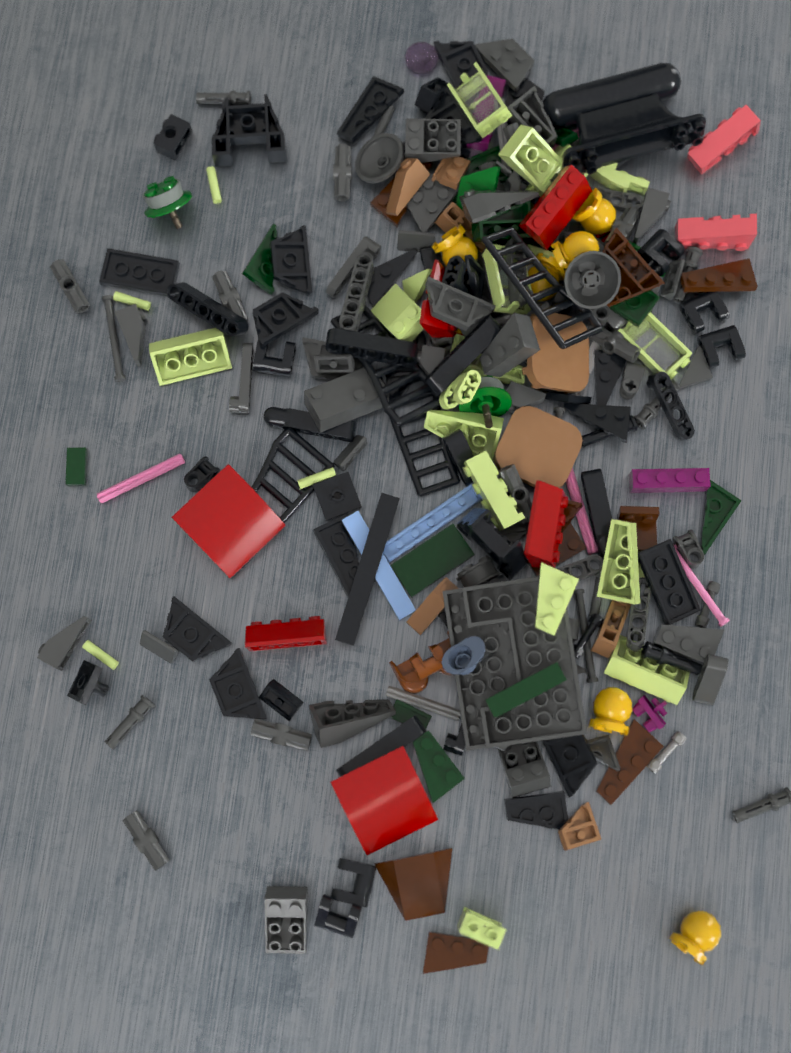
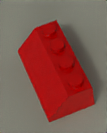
(556, 206)
(545, 525)
(286, 634)

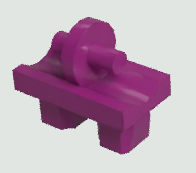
(655, 721)

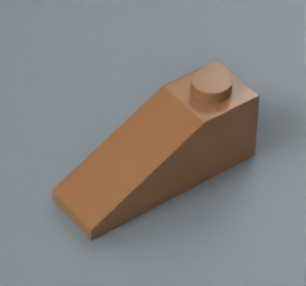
(406, 183)
(454, 216)
(430, 608)
(611, 628)

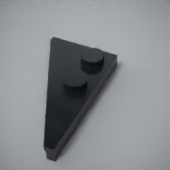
(386, 275)

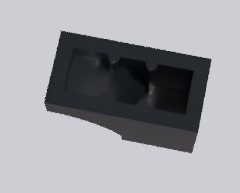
(430, 93)

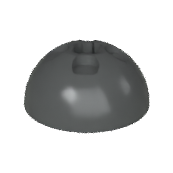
(601, 283)

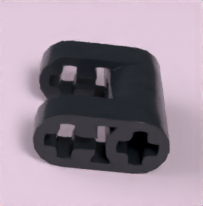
(658, 243)
(457, 281)
(691, 308)
(721, 337)
(272, 365)
(362, 885)
(334, 922)

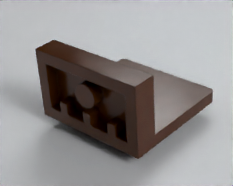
(645, 523)

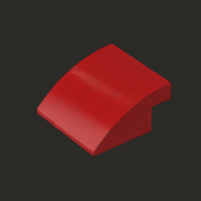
(228, 521)
(384, 800)

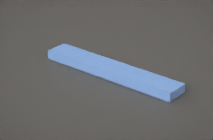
(430, 523)
(385, 575)

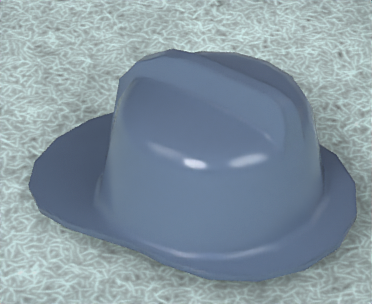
(464, 656)

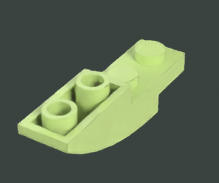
(620, 180)

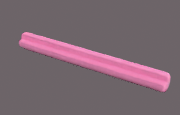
(140, 478)
(581, 516)

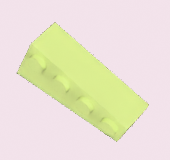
(492, 491)

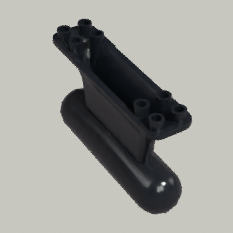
(623, 117)

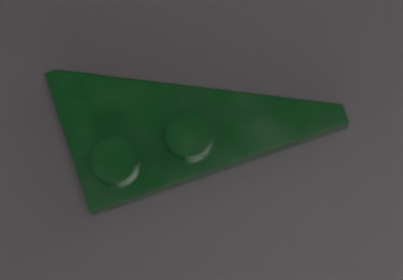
(260, 265)
(718, 510)

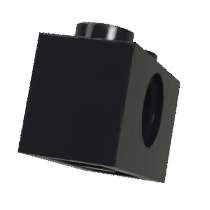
(172, 146)

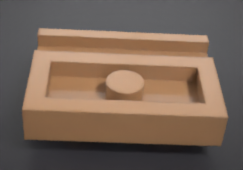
(450, 171)

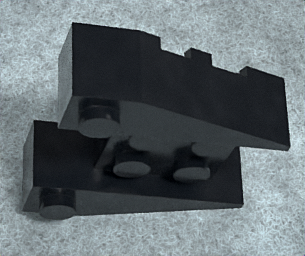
(248, 126)
(509, 559)

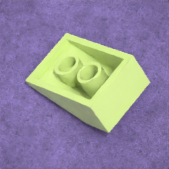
(531, 157)
(399, 314)

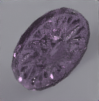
(421, 57)

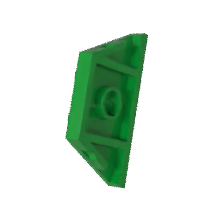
(481, 180)

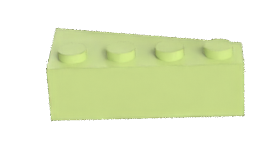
(620, 565)

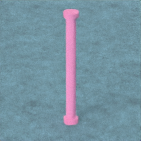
(702, 591)

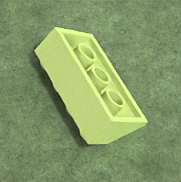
(190, 356)
(646, 674)

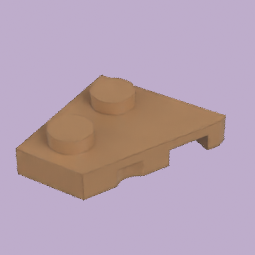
(579, 829)

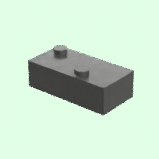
(342, 399)

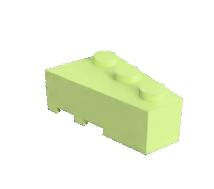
(553, 597)

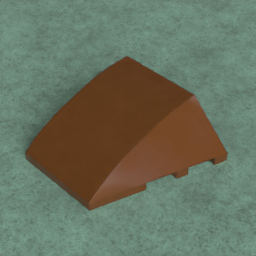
(635, 272)
(418, 882)

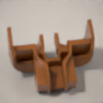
(415, 672)

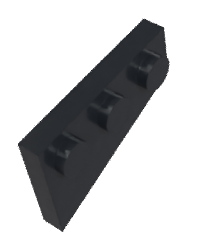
(541, 810)

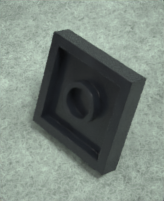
(337, 495)
(86, 683)

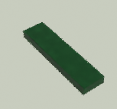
(525, 689)

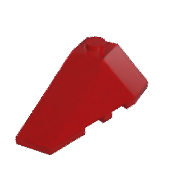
(432, 325)

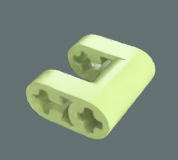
(465, 382)

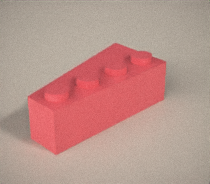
(724, 139)
(717, 232)

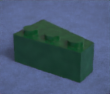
(502, 220)
(436, 766)

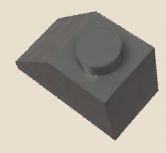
(430, 357)
(524, 396)

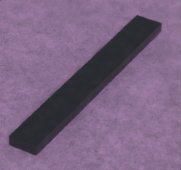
(367, 569)

